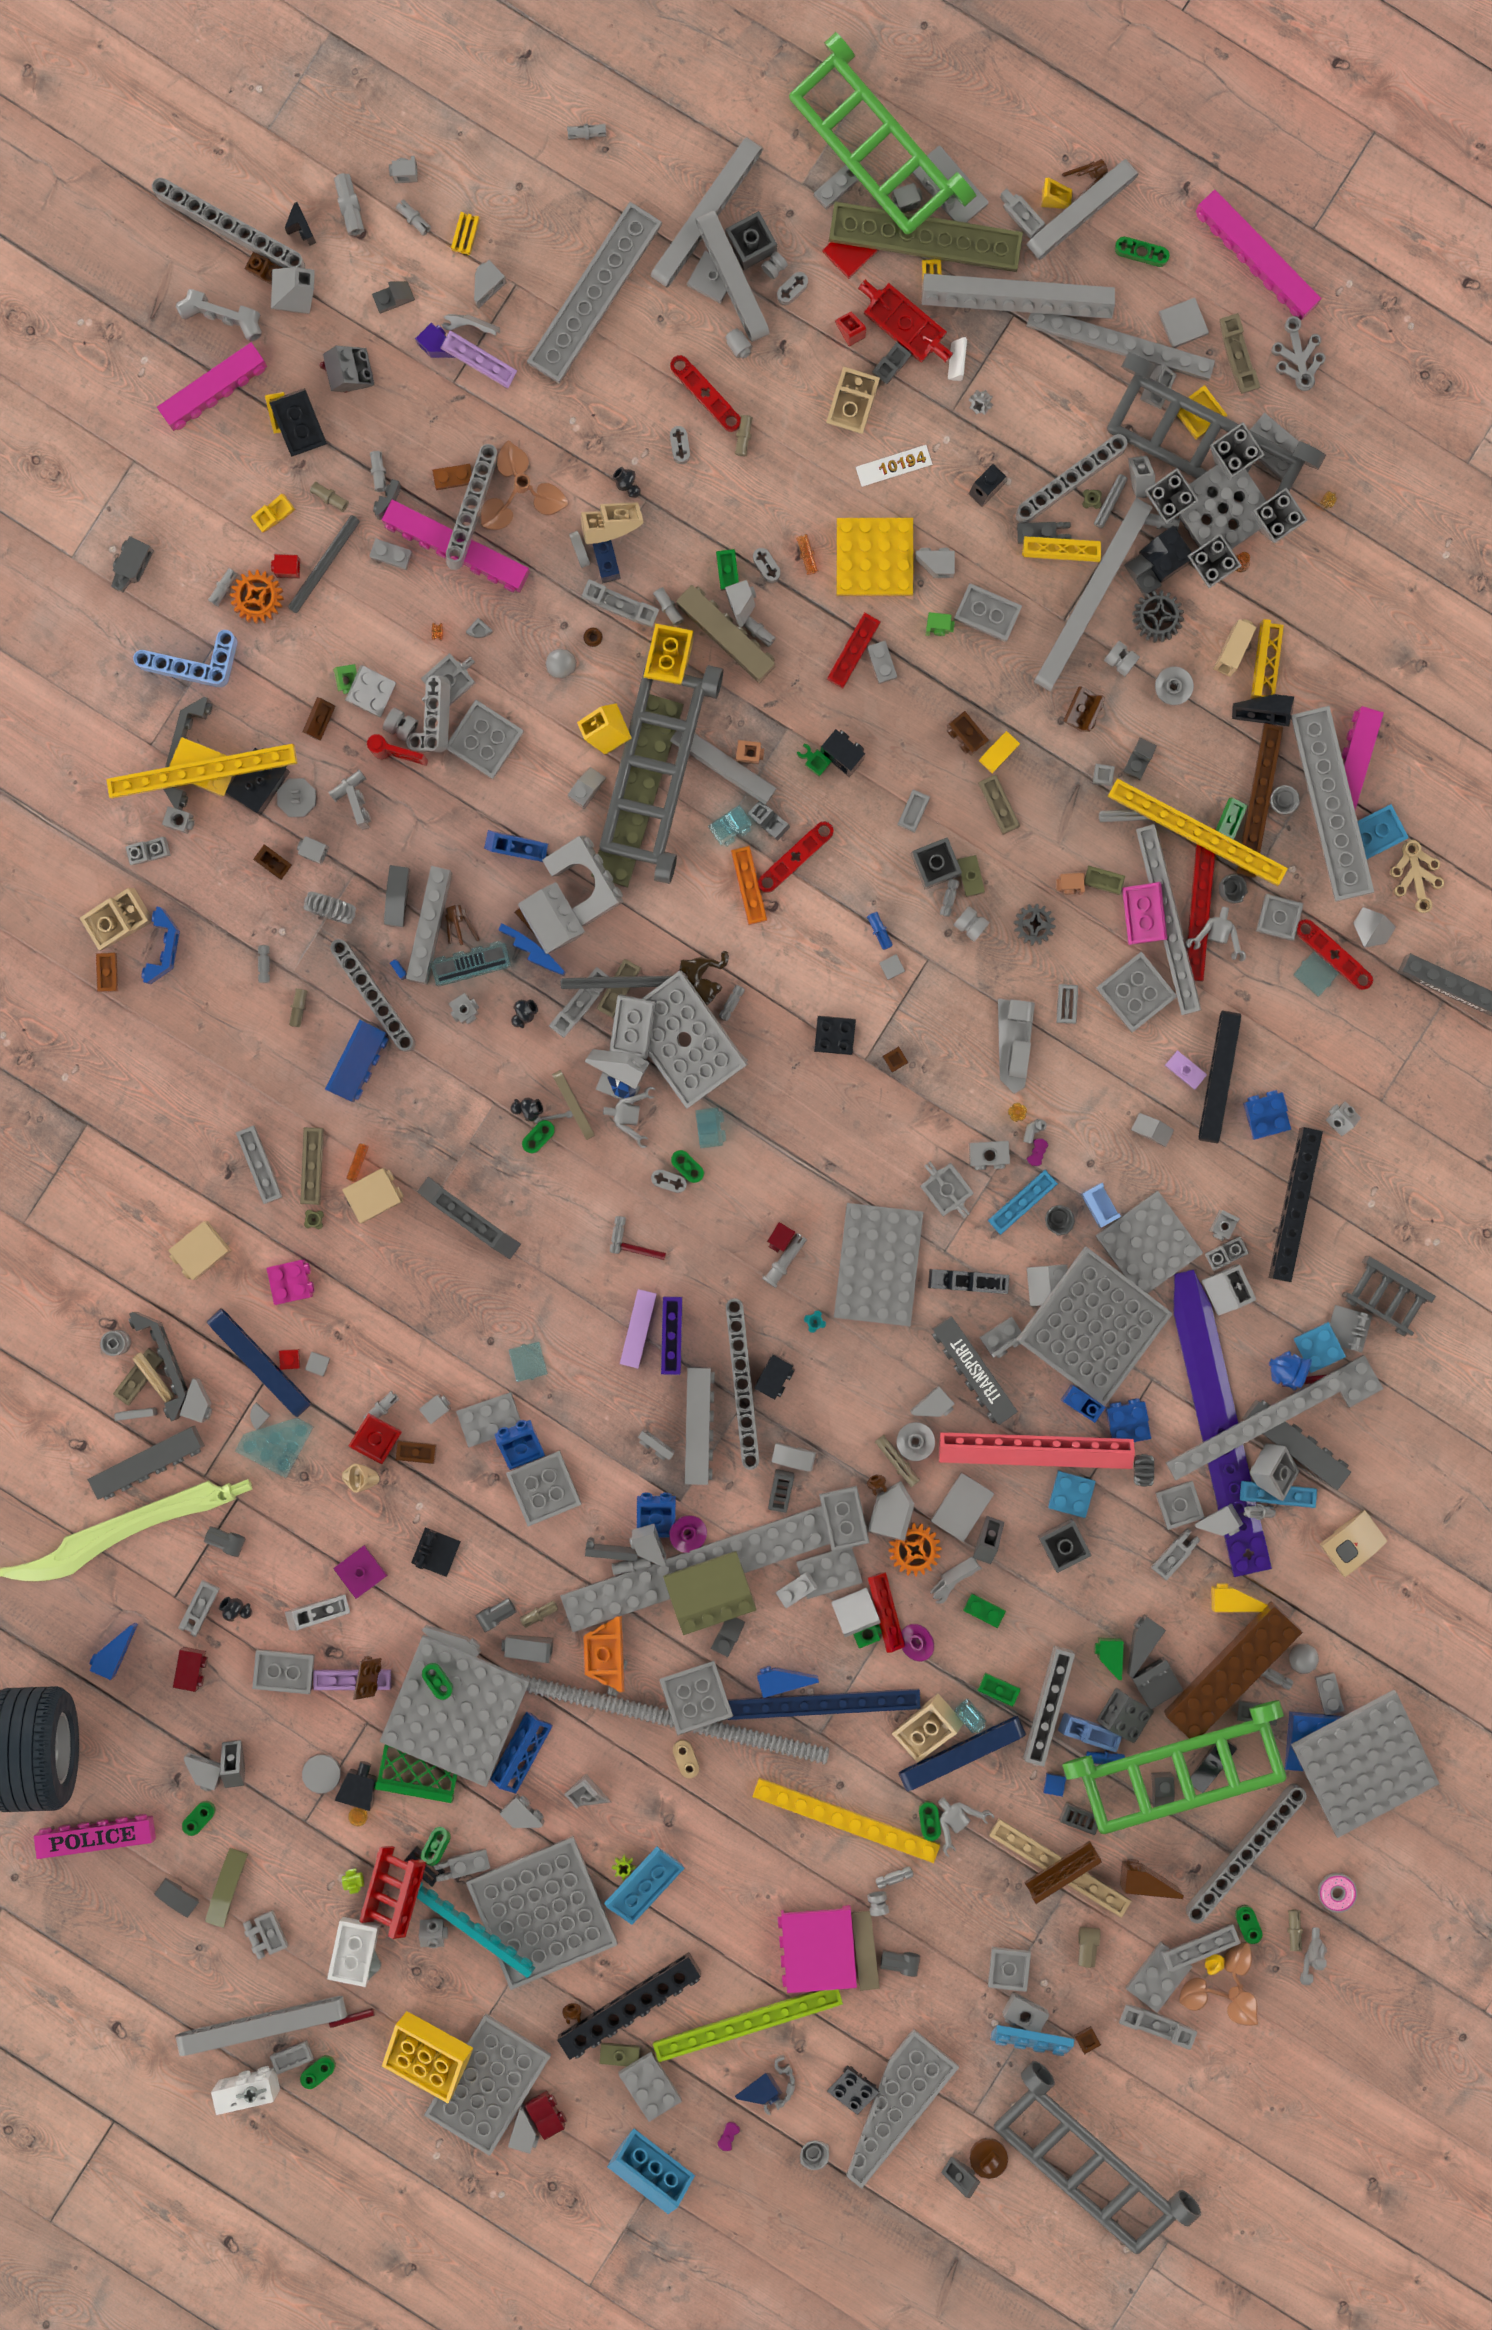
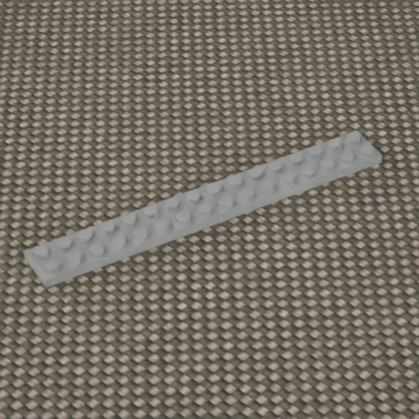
(647, 1586)

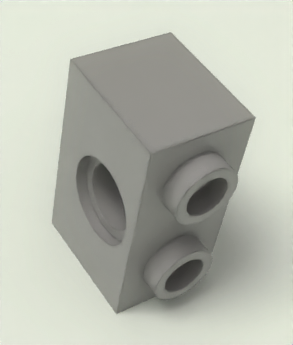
(1000, 1151)
(1018, 2004)

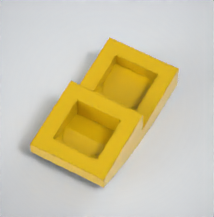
(273, 513)
(999, 752)

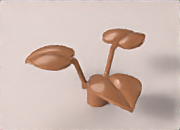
(514, 462)
(1244, 2005)

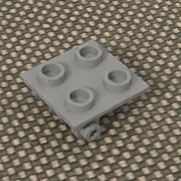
(1350, 1327)

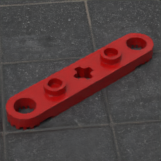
(695, 383)
(785, 866)
(1345, 964)

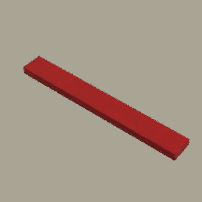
(1200, 908)

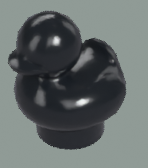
(624, 481)
(525, 1012)
(528, 1107)
(233, 1607)

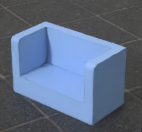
(1100, 1205)

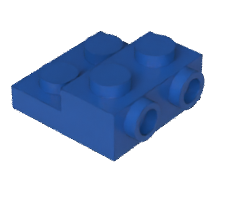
(1267, 1114)
(1128, 1420)
(519, 1444)
(658, 1511)

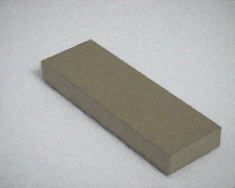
(999, 804)
(609, 1000)
(136, 1379)

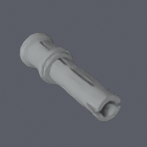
(779, 1268)

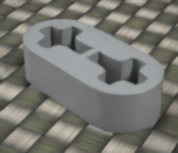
(795, 291)
(684, 444)
(579, 549)
(769, 563)
(666, 1185)

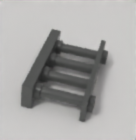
(1405, 1286)

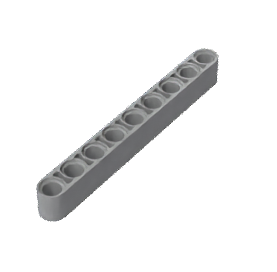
(714, 199)
(222, 219)
(746, 1392)
(1244, 1863)
(261, 2025)

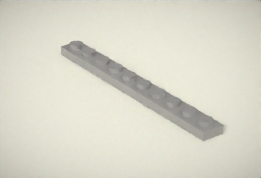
(1122, 344)
(1175, 943)
(1256, 1425)

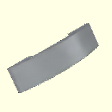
(619, 604)
(577, 1007)
(1158, 2025)

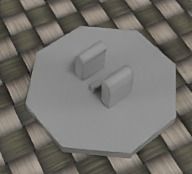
(296, 797)

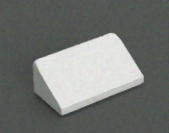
(957, 360)

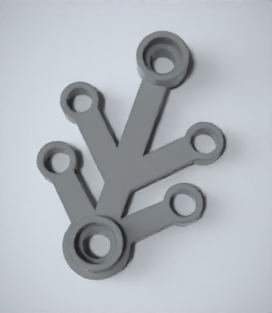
(1298, 357)

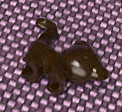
(695, 969)

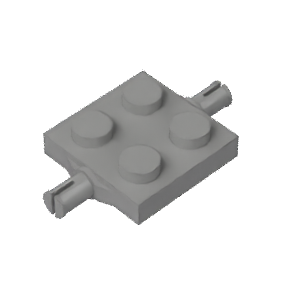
(455, 673)
(946, 1189)

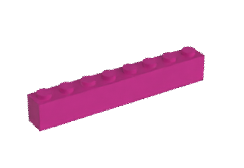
(1257, 255)
(437, 536)

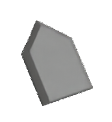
(892, 1513)

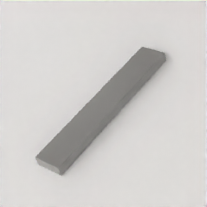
(728, 768)

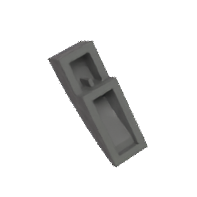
(396, 896)

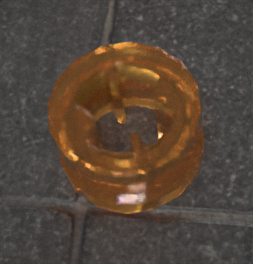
(437, 631)

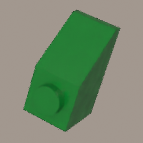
(1111, 1654)

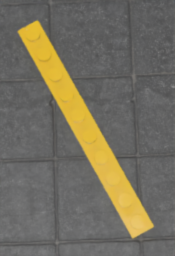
(201, 771)
(1197, 832)
(846, 1820)

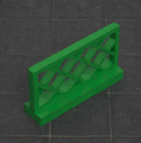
(410, 1789)

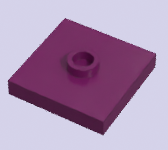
(360, 1572)

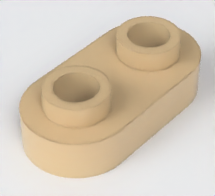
(686, 1759)

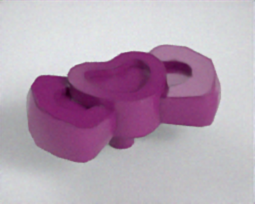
(1036, 1157)
(728, 2136)

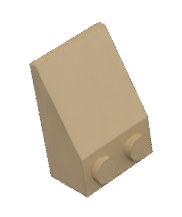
(928, 1728)

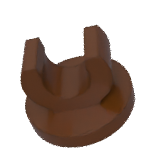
(876, 1482)
(571, 2012)

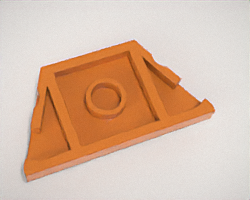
(605, 1654)

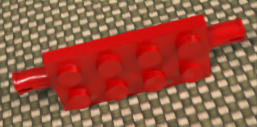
(905, 322)

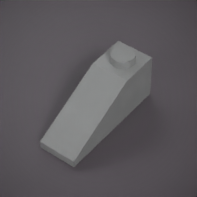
(622, 1066)
(317, 1612)
(454, 1640)

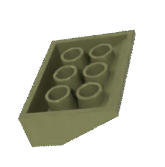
(709, 1593)

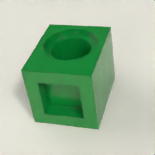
(862, 1641)

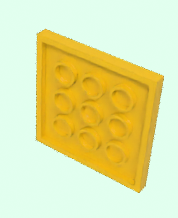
(874, 557)

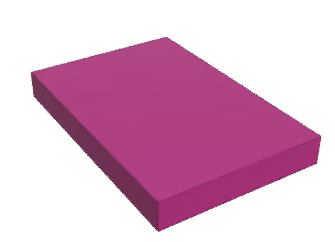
(1144, 913)

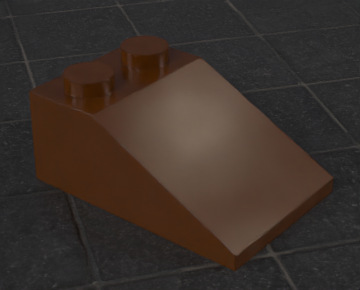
(1141, 1880)

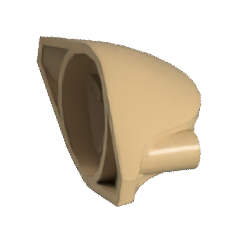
(360, 1477)

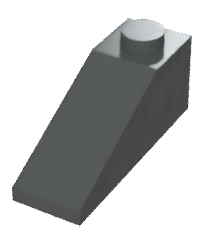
(1144, 1639)

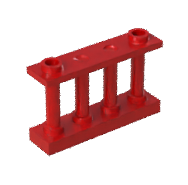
(407, 1897)

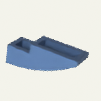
(1089, 1732)

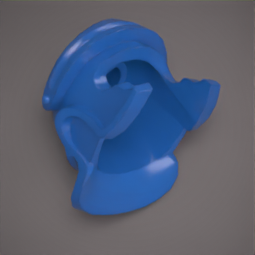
(1290, 1370)

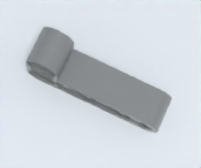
(434, 685)

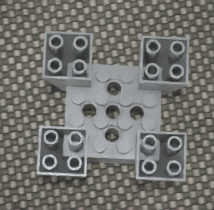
(1190, 502)

